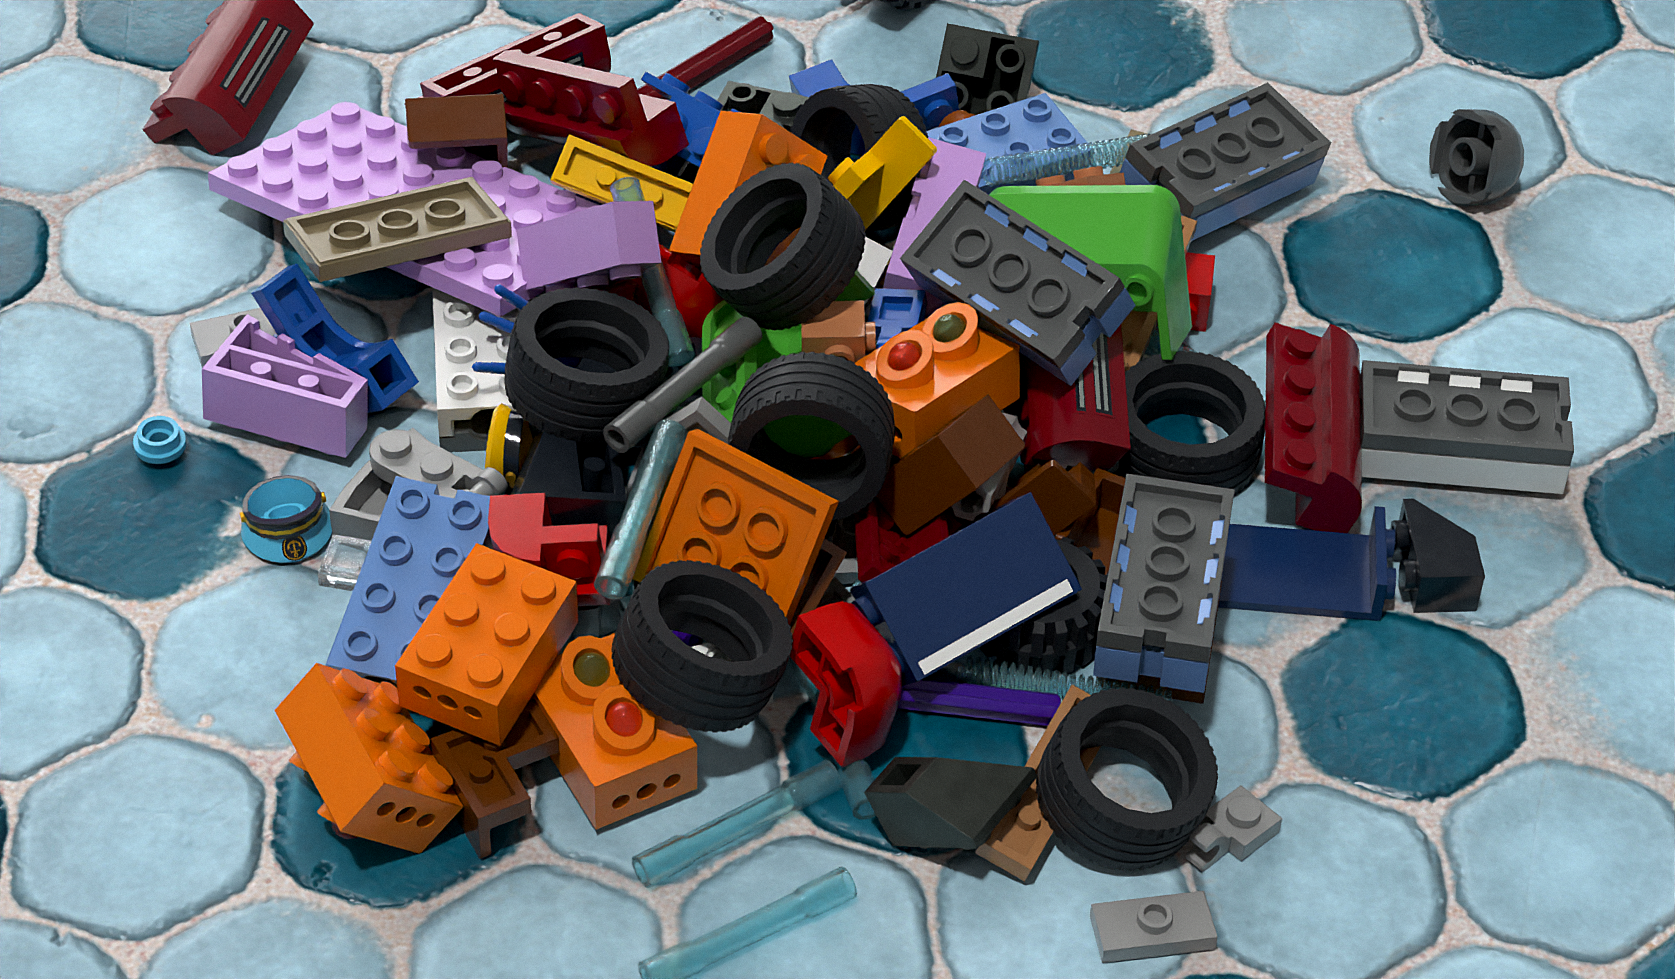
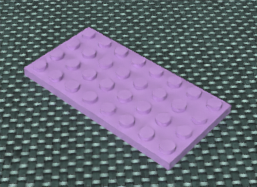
(365, 156)

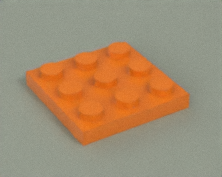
(740, 517)

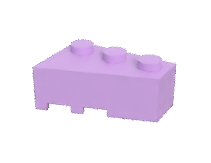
(930, 192)
(590, 247)
(283, 393)

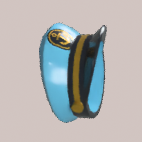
(285, 519)

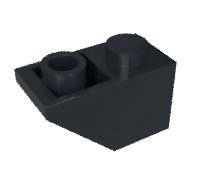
(1437, 561)

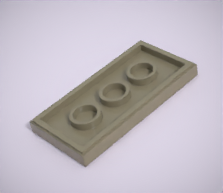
(396, 228)

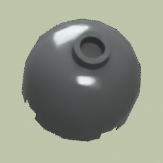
(1476, 156)

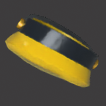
(508, 442)

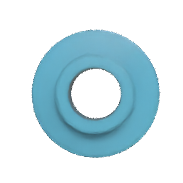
(159, 440)

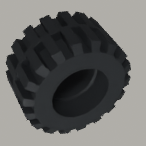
(1064, 631)

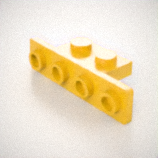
(883, 170)

